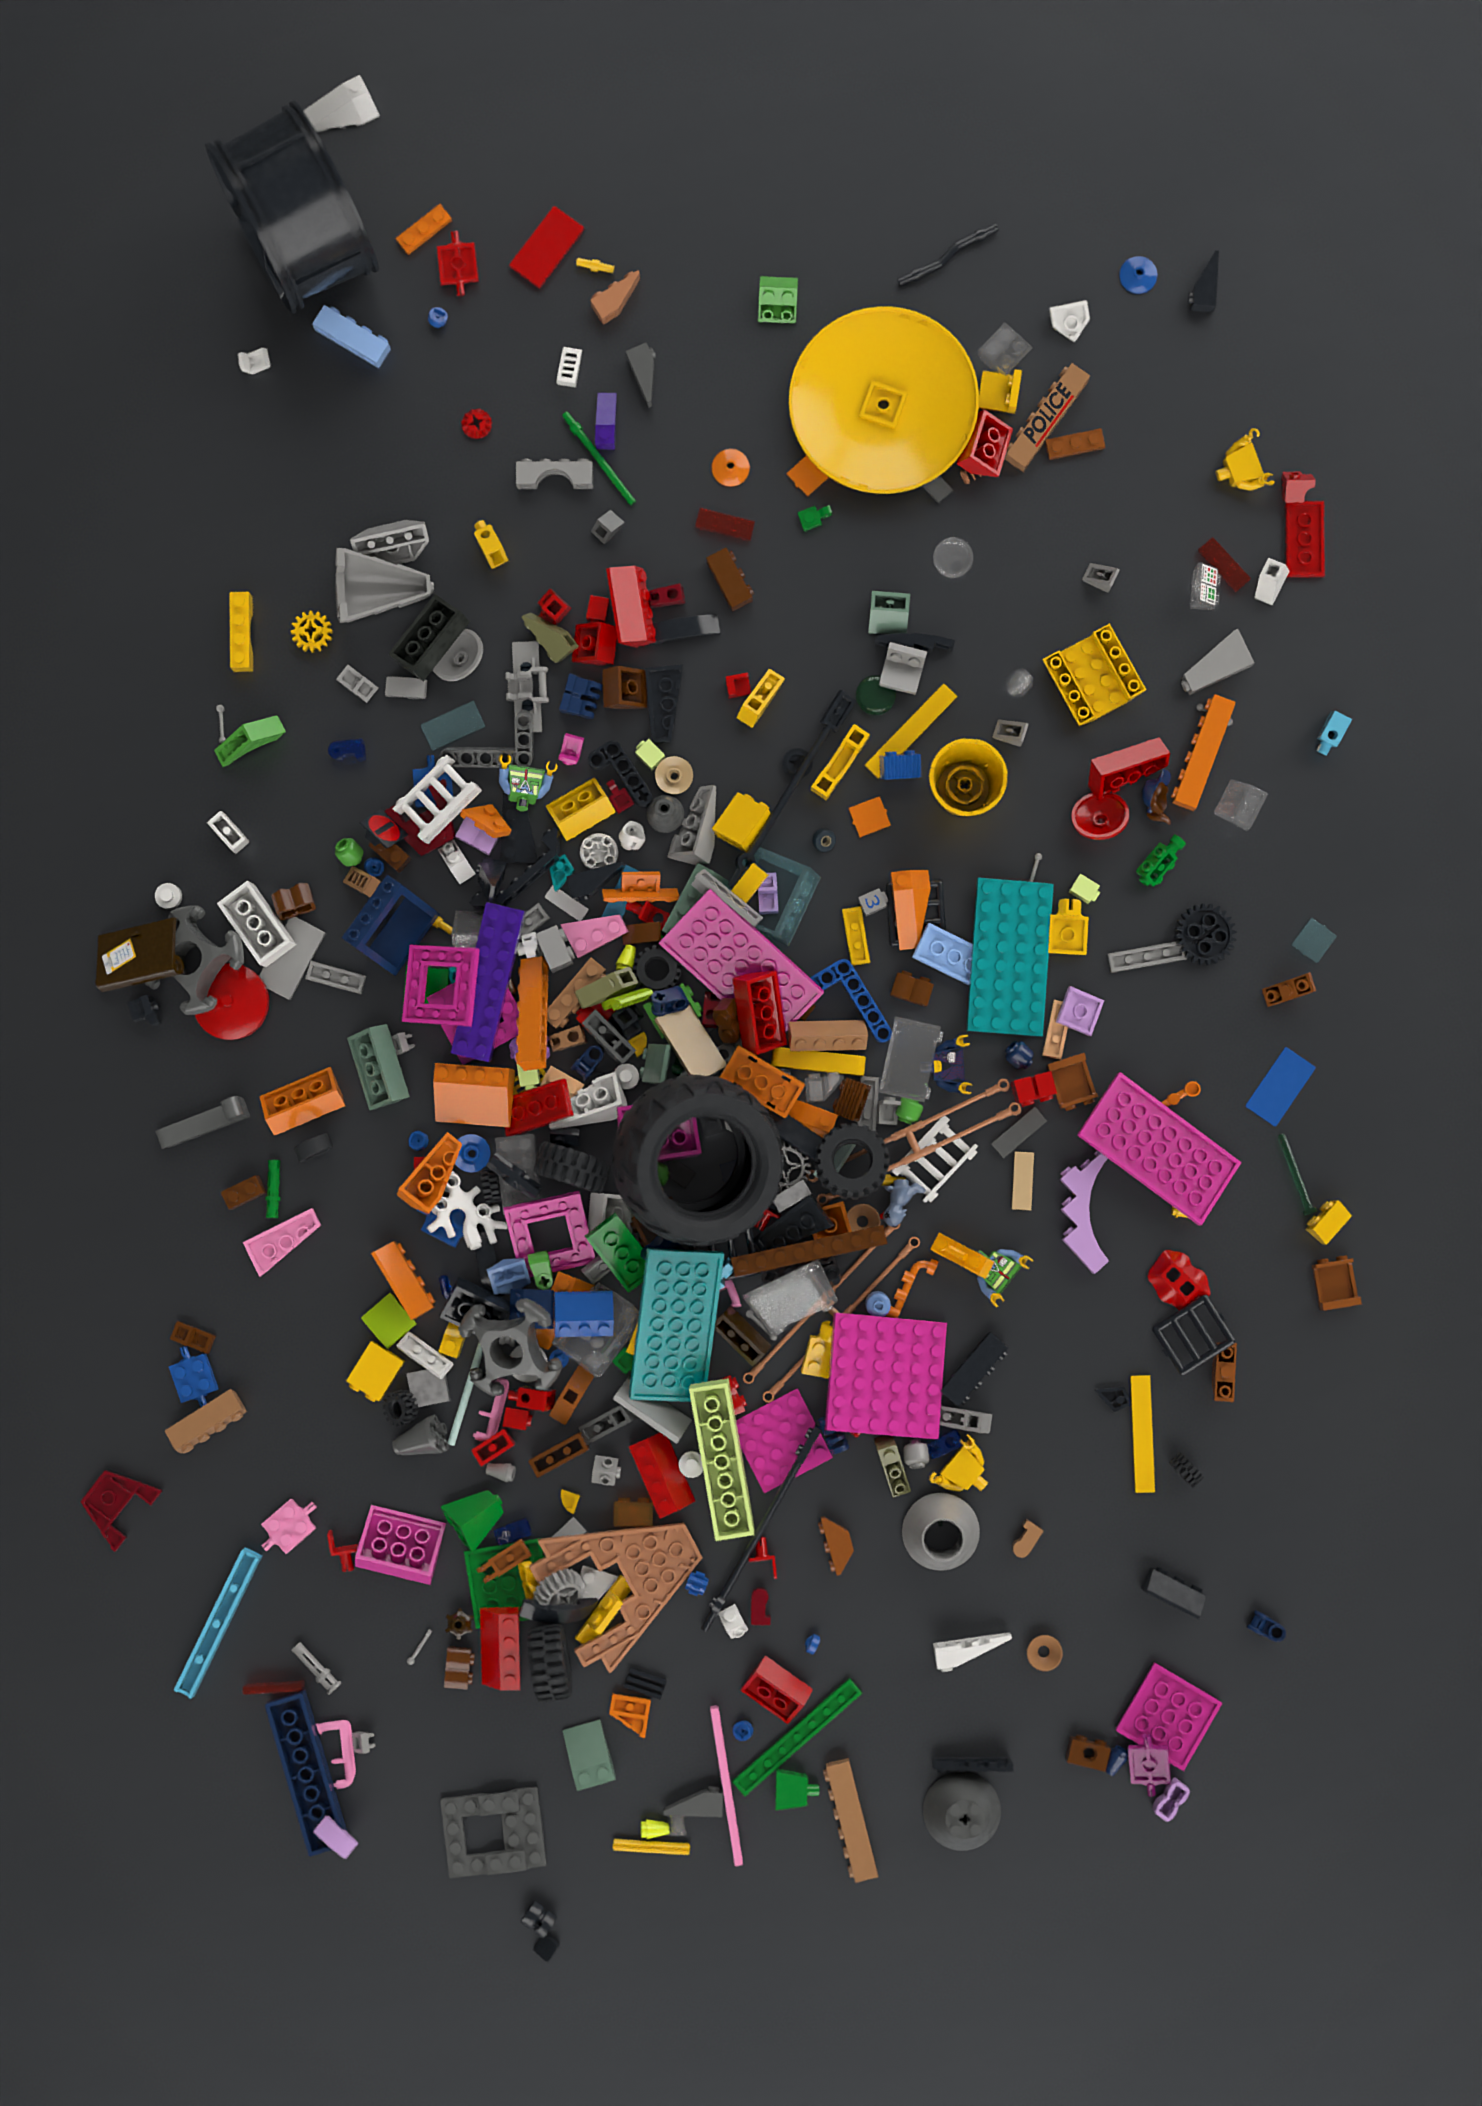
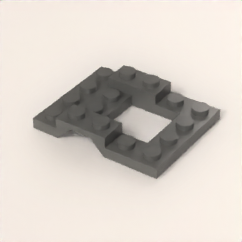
(520, 1827)

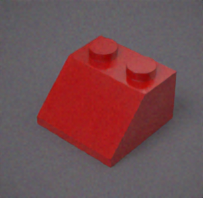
(595, 643)

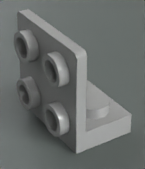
(902, 668)

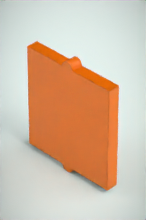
(807, 476)
(869, 816)

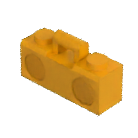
(962, 1255)

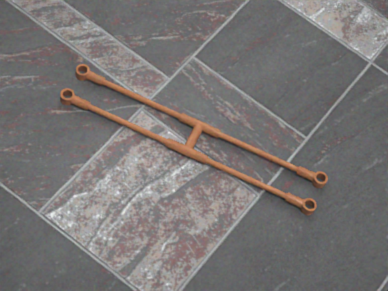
(919, 1153)
(850, 1309)

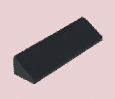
(796, 1134)

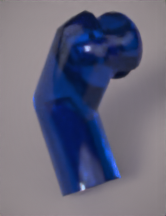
(445, 1285)

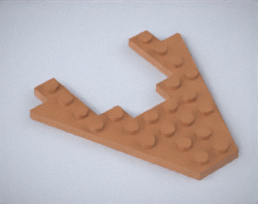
(651, 1560)

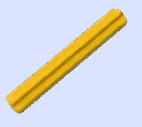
(651, 1847)

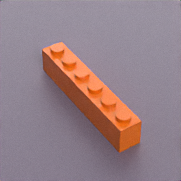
(1203, 752)
(532, 1013)

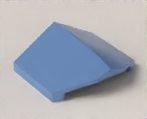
(508, 1275)

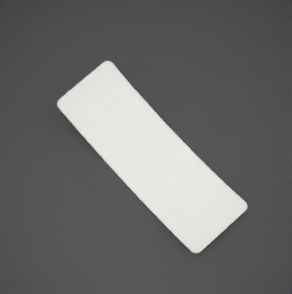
(566, 903)

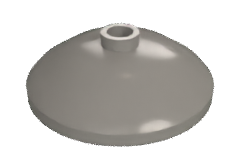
(461, 657)

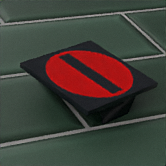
(382, 829)

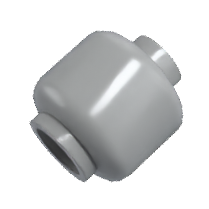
(916, 1454)

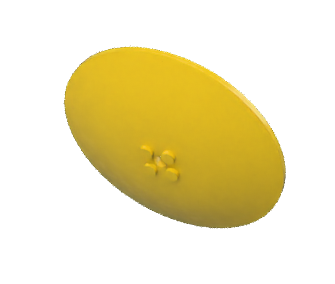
(893, 359)

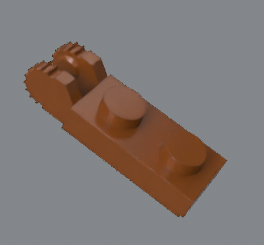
(506, 1559)

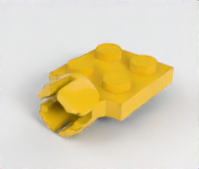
(1068, 929)
(818, 1352)

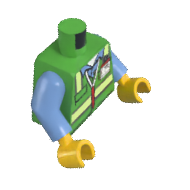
(524, 783)
(1003, 1270)

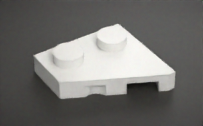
(596, 1582)

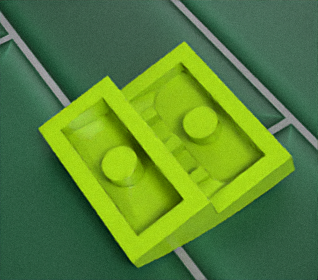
(627, 999)
(388, 1320)

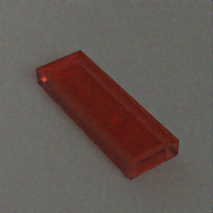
(725, 524)
(1226, 565)
(273, 1687)

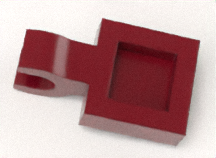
(620, 799)

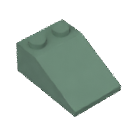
(656, 1063)
(589, 1755)

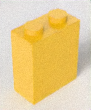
(741, 821)
(375, 1371)

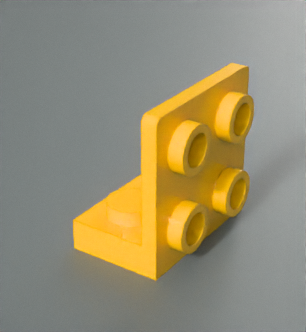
(999, 391)

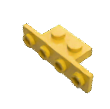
(604, 1611)

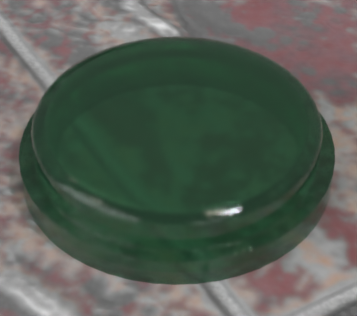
(874, 698)

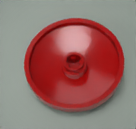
(240, 1004)

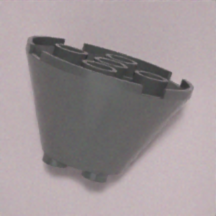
(959, 1795)

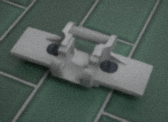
(520, 683)

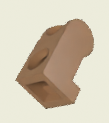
(568, 1038)
(1031, 1534)

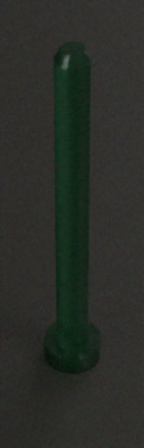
(1296, 1175)

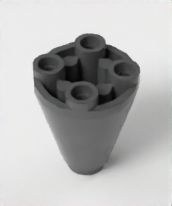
(665, 821)
(422, 1438)

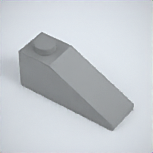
(965, 1419)

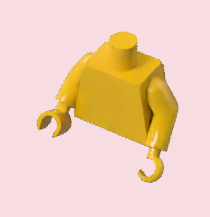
(1243, 465)
(963, 1469)

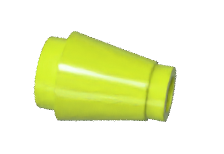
(626, 958)
(652, 1828)

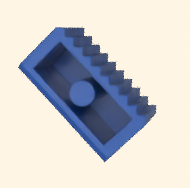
(900, 766)

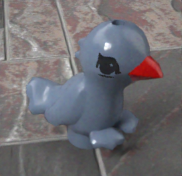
(899, 1196)

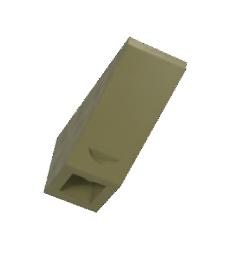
(553, 638)
(608, 987)
(892, 1465)

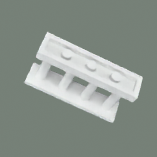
(454, 805)
(928, 1139)

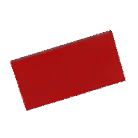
(546, 246)
(1304, 539)
(539, 1107)

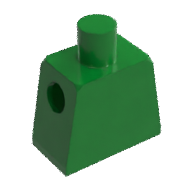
(793, 1789)

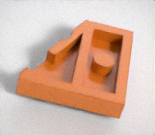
(488, 820)
(631, 1712)

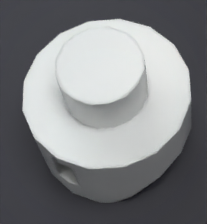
(632, 839)
(168, 896)
(529, 946)
(627, 1076)
(691, 1464)

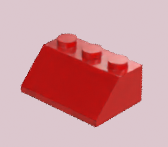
(986, 446)
(776, 1690)

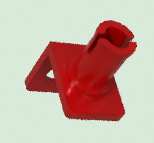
(647, 912)
(768, 1213)
(344, 1552)
(762, 1555)

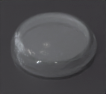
(953, 557)

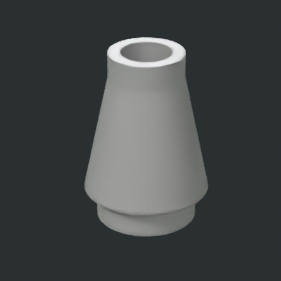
(504, 1472)

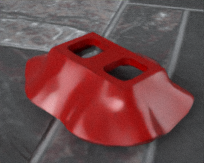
(1170, 1291)

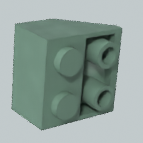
(888, 612)

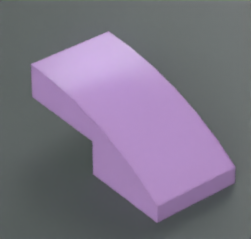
(768, 895)
(335, 1837)

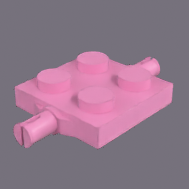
(288, 1526)

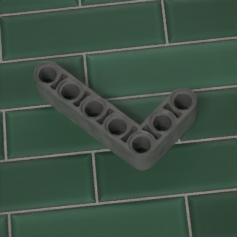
(495, 752)
(230, 1111)

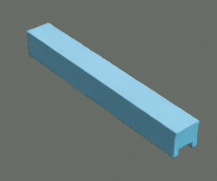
(218, 1622)

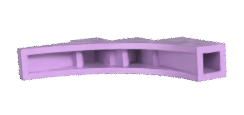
(1081, 1237)

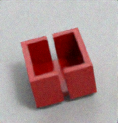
(1034, 1088)

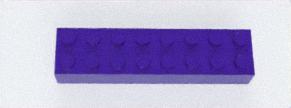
(498, 947)

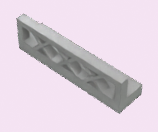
(706, 881)

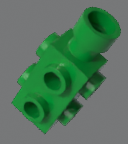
(1160, 861)

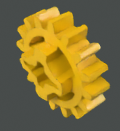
(319, 631)

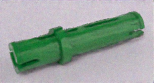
(273, 1189)

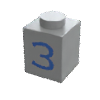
(873, 902)

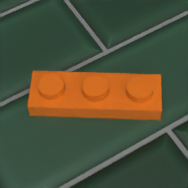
(423, 229)

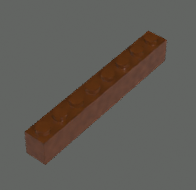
(809, 1250)

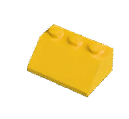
(580, 809)

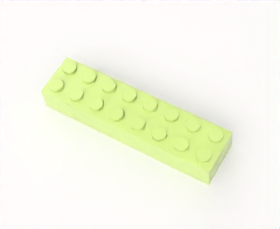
(722, 1459)

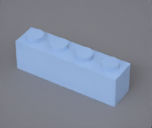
(351, 336)

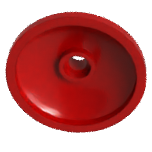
(1110, 812)

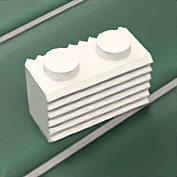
(228, 832)

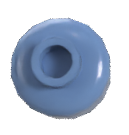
(877, 1304)

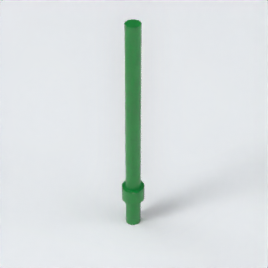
(577, 429)

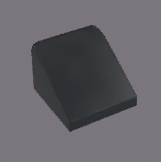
(546, 1948)

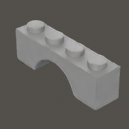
(531, 473)

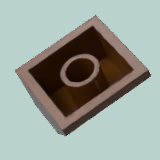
(624, 688)

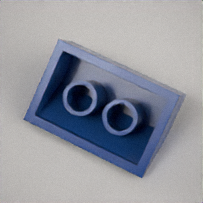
(583, 1314)

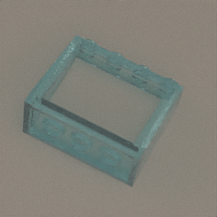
(798, 899)

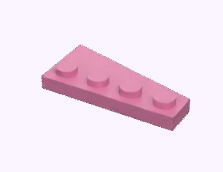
(274, 1244)

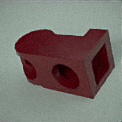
(667, 596)
(710, 1004)
(758, 1605)

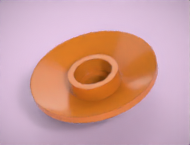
(733, 476)

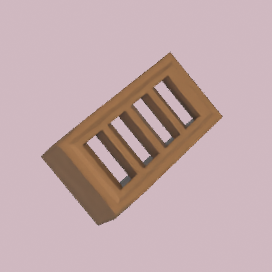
(370, 885)

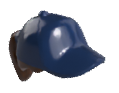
(1155, 798)

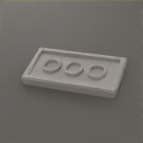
(288, 970)
(656, 1413)

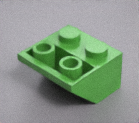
(777, 299)

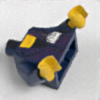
(949, 1066)

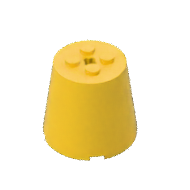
(969, 763)

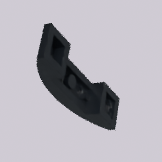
(686, 627)
(485, 1258)
(557, 1613)

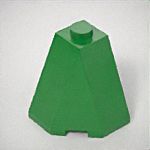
(473, 1517)

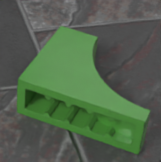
(248, 738)

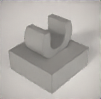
(400, 1043)
(361, 1742)

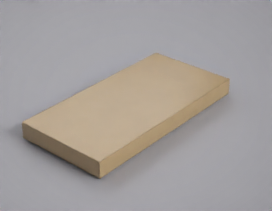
(691, 1042)

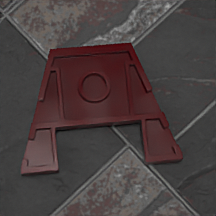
(413, 830)
(109, 1498)

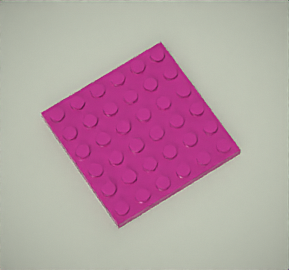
(885, 1376)

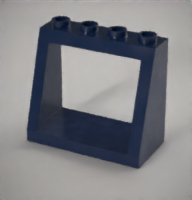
(403, 929)

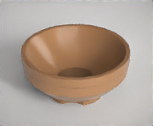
(863, 1210)
(1049, 1662)

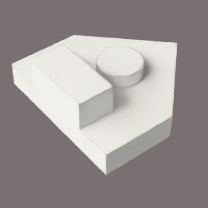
(1070, 319)

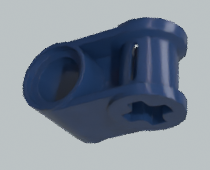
(669, 1000)
(587, 1062)
(1263, 1626)

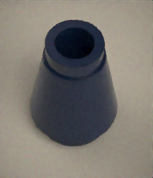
(1117, 1758)

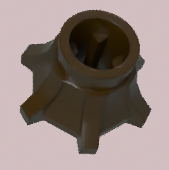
(464, 1619)

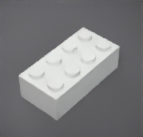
(256, 924)

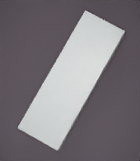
(424, 1355)

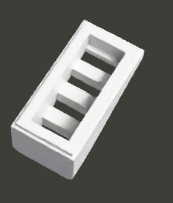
(566, 381)

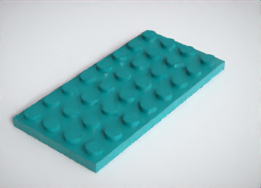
(1009, 957)
(675, 1323)

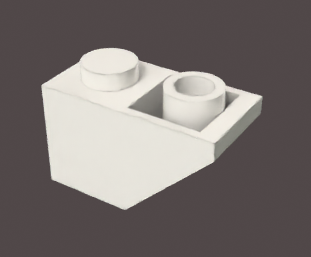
(1271, 581)
(456, 861)

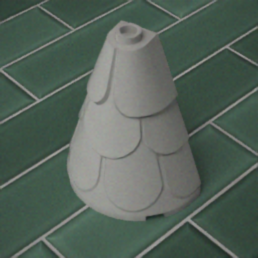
(374, 585)

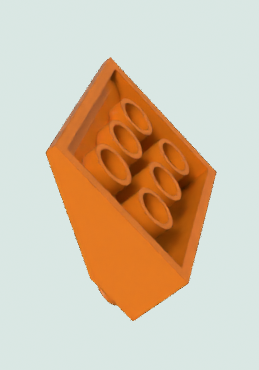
(473, 1094)

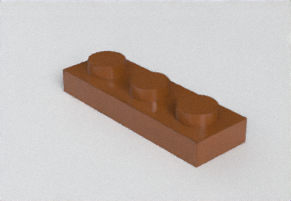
(1075, 444)

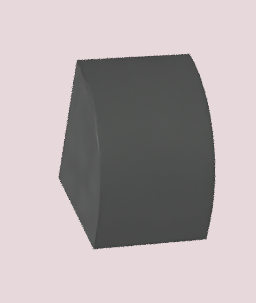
(607, 526)

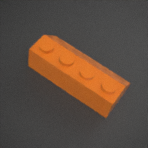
(302, 1101)
(404, 1280)

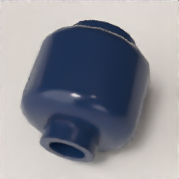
(1019, 1055)

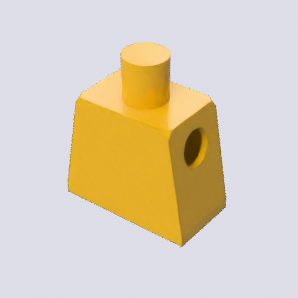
(490, 544)

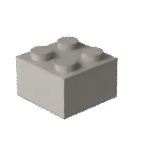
(554, 948)

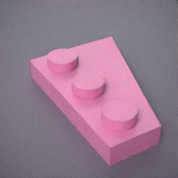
(593, 933)

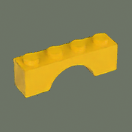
(240, 641)
(840, 762)

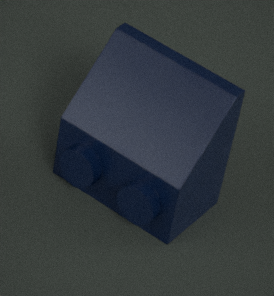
(542, 1297)

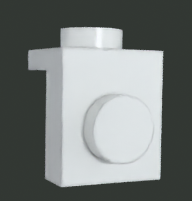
(254, 361)
(733, 1622)

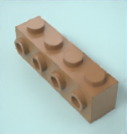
(567, 1001)
(827, 1035)
(205, 1421)

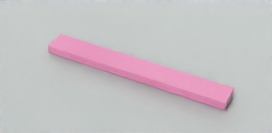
(726, 1785)

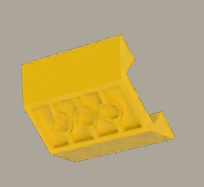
(1094, 675)

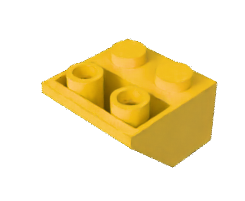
(1328, 1221)

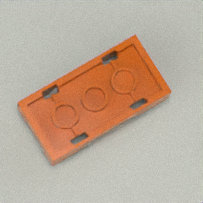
(763, 1081)

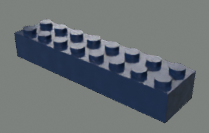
(304, 1766)

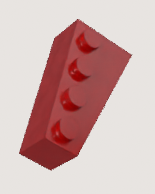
(1126, 766)

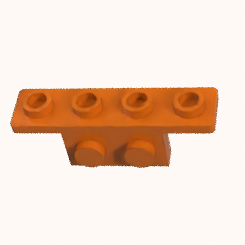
(640, 887)

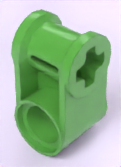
(541, 1267)

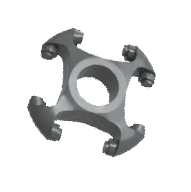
(213, 959)
(500, 1364)

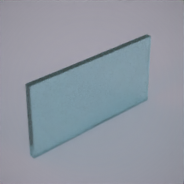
(453, 725)

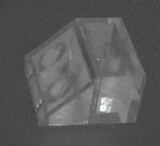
(1004, 350)
(1240, 804)
(820, 1088)

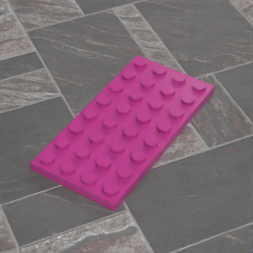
(722, 945)
(1159, 1148)

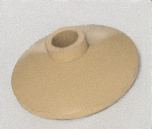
(667, 768)

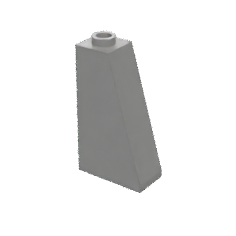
(1220, 663)

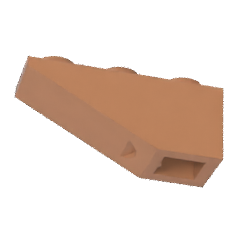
(611, 301)

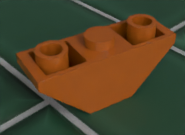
(1289, 989)
(1224, 1374)
(571, 1395)
(837, 1543)

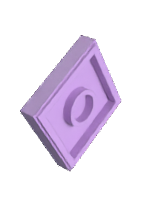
(1079, 1011)

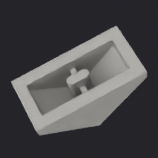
(1100, 576)
(1010, 732)

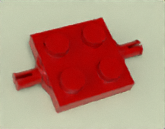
(457, 263)

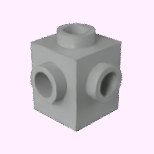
(605, 1470)

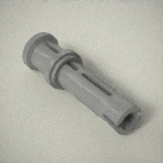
(321, 1677)

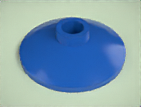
(1138, 283)
(481, 1157)

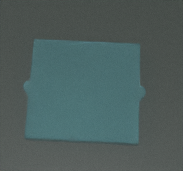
(1314, 940)

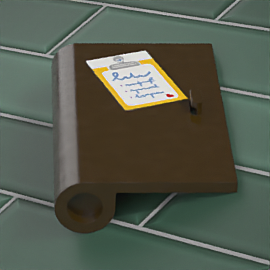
(137, 955)

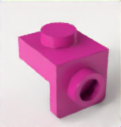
(571, 749)

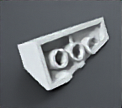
(343, 106)
(595, 1103)
(956, 1652)

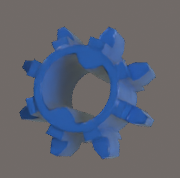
(696, 1583)

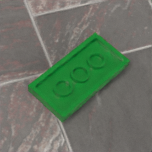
(619, 1251)

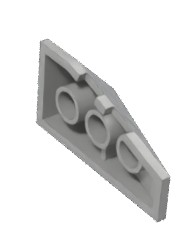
(696, 837)

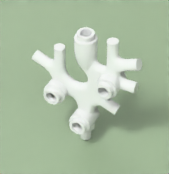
(464, 1200)

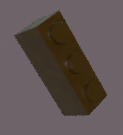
(741, 1336)

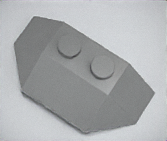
(392, 542)

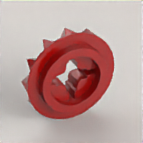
(471, 430)

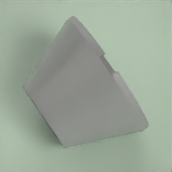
(932, 1509)

